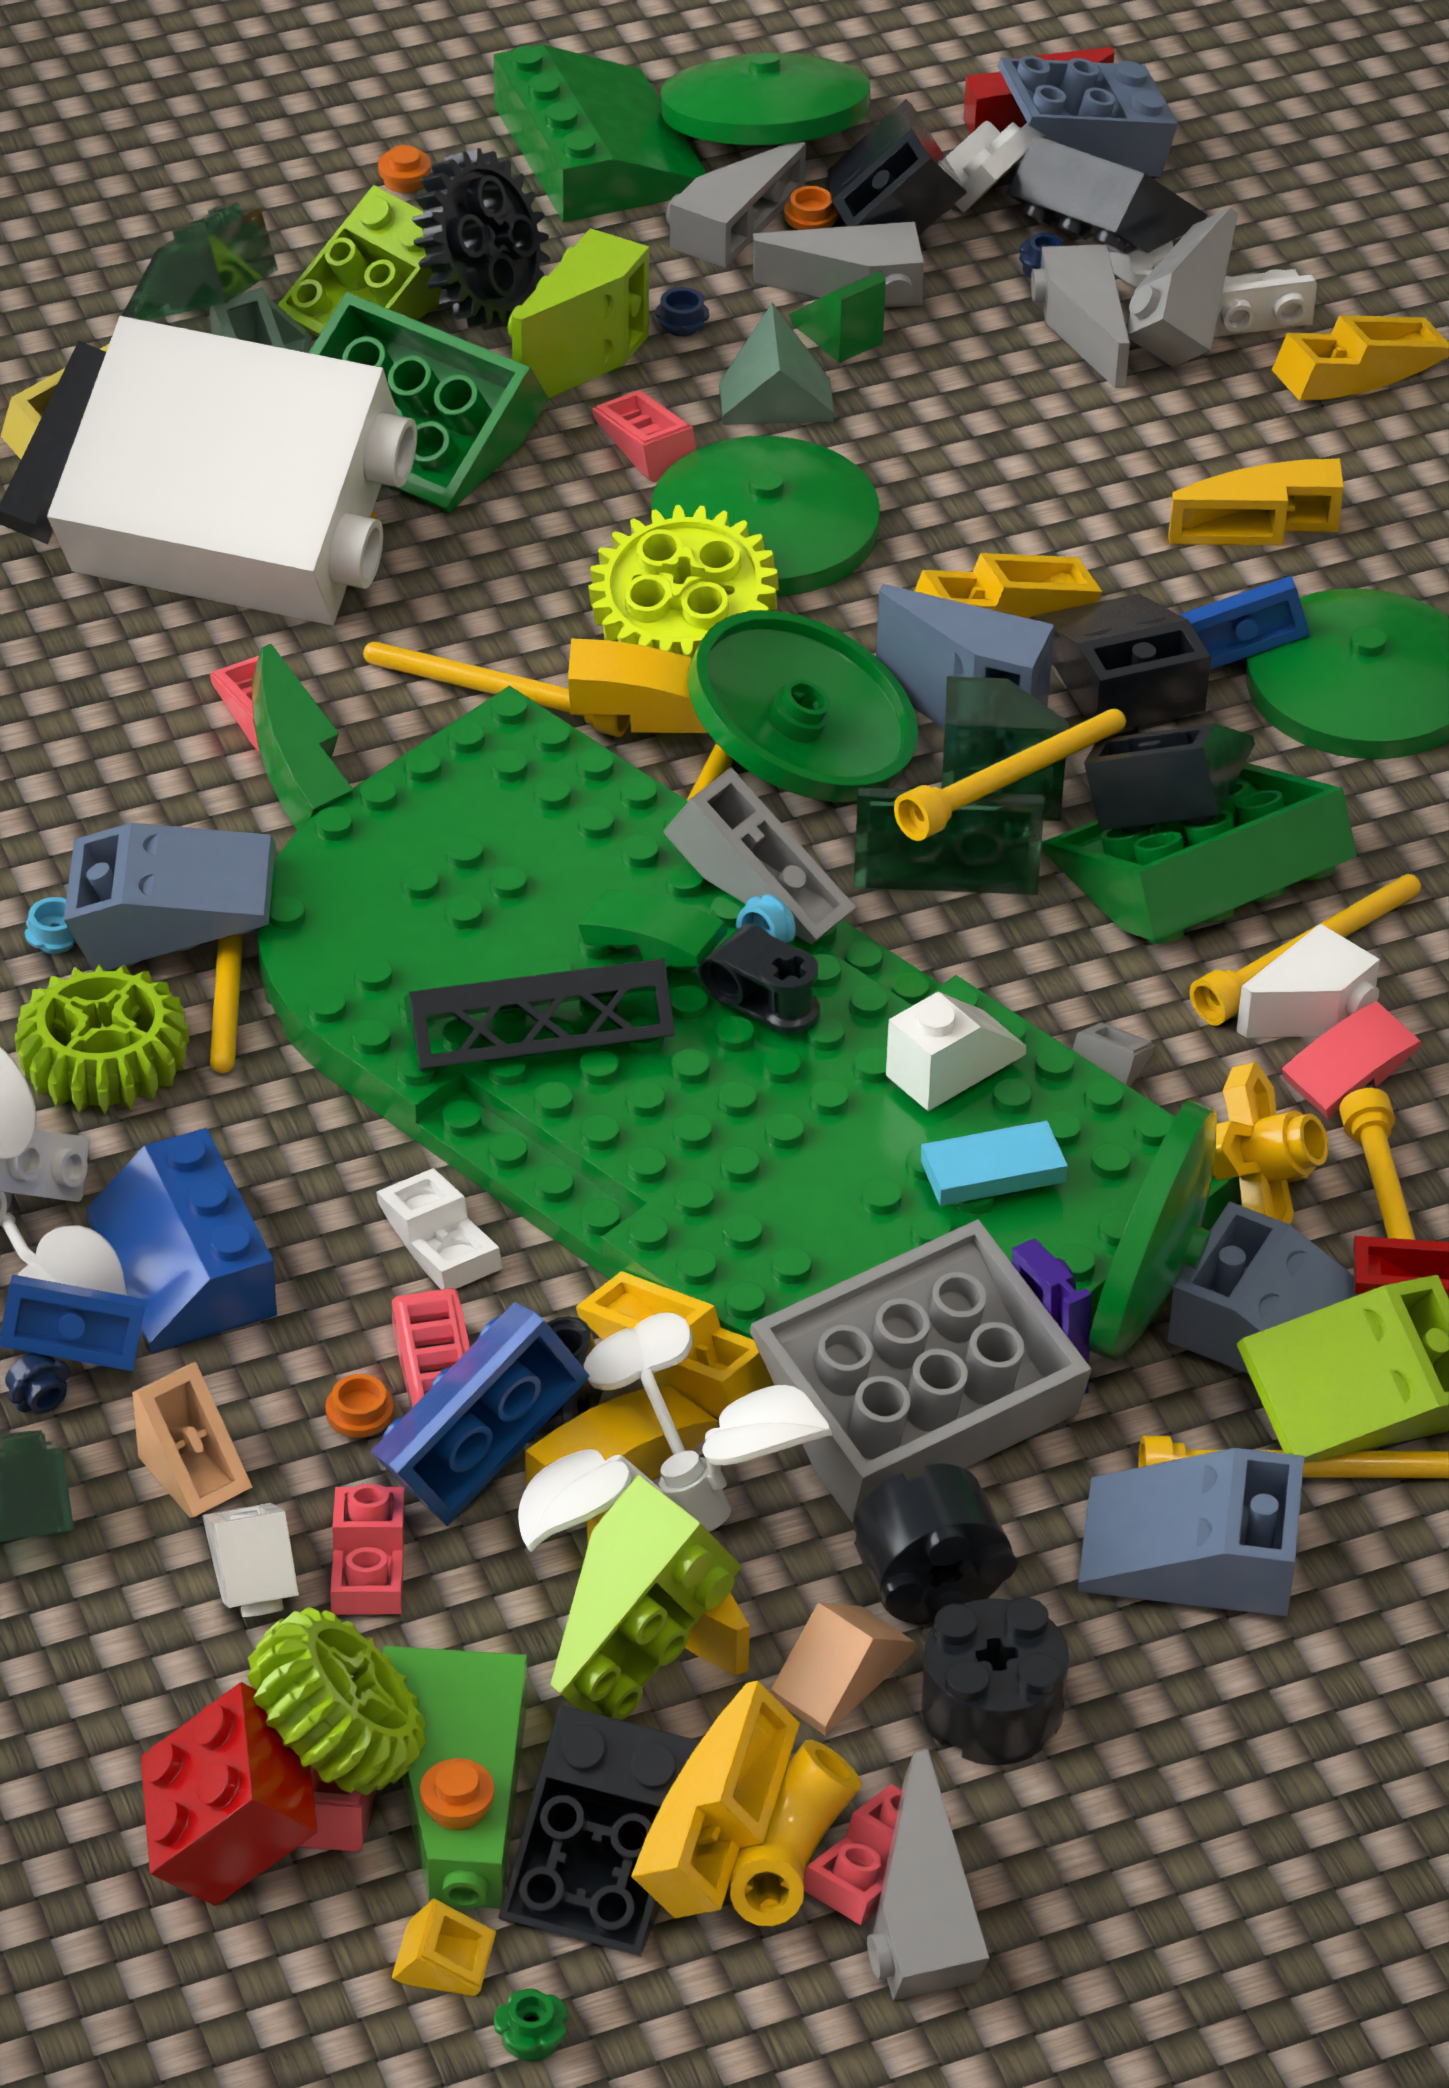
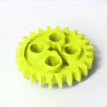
(680, 580)

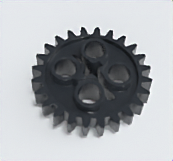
(480, 237)

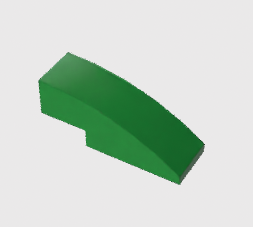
(294, 741)

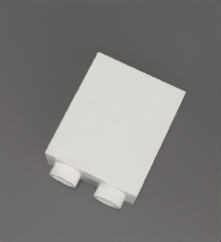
(231, 471)

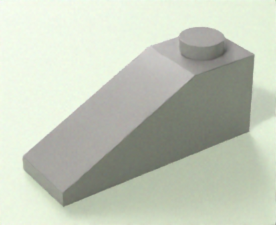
(728, 205)
(831, 258)
(1181, 297)
(1084, 306)
(751, 854)
(925, 1913)

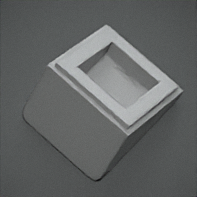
(1114, 1051)

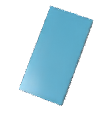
(993, 1163)

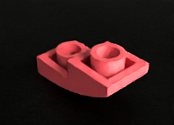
(1350, 1056)
(368, 1550)
(854, 1869)

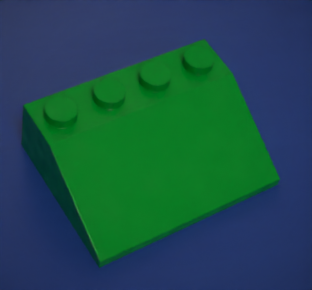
(590, 131)
(465, 399)
(1180, 875)

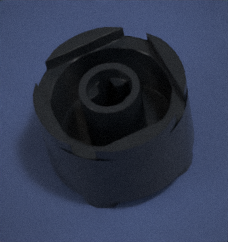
(931, 1543)
(994, 1679)

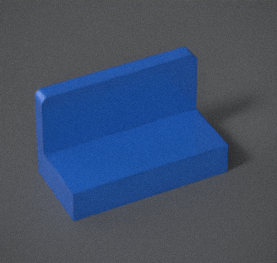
(1250, 622)
(72, 1322)

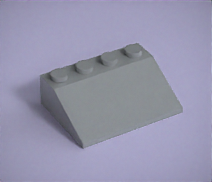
(923, 1363)

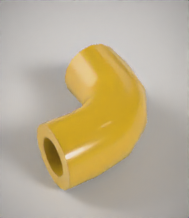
(770, 1875)

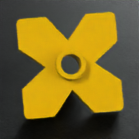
(1265, 1146)

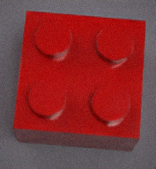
(224, 1799)

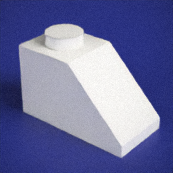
(1308, 988)
(946, 1048)
(252, 1558)

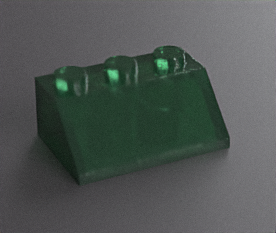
(205, 264)
(981, 850)

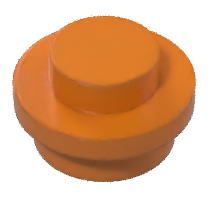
(404, 168)
(810, 208)
(359, 1406)
(457, 1793)

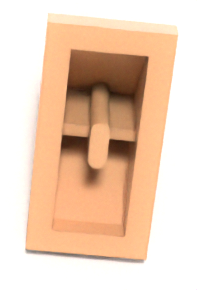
(187, 1441)
(838, 1663)

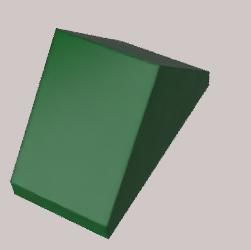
(846, 319)

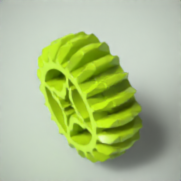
(102, 1038)
(337, 1701)

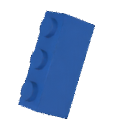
(185, 1242)
(481, 1412)

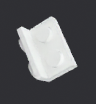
(988, 157)
(1266, 302)
(48, 1168)

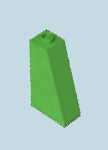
(474, 1713)

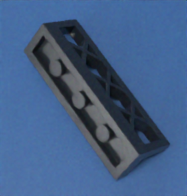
(41, 467)
(540, 990)

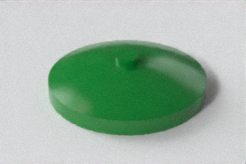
(765, 99)
(800, 496)
(1362, 680)
(802, 705)
(1160, 1232)

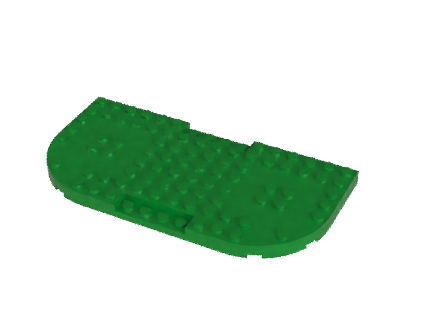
(689, 1159)

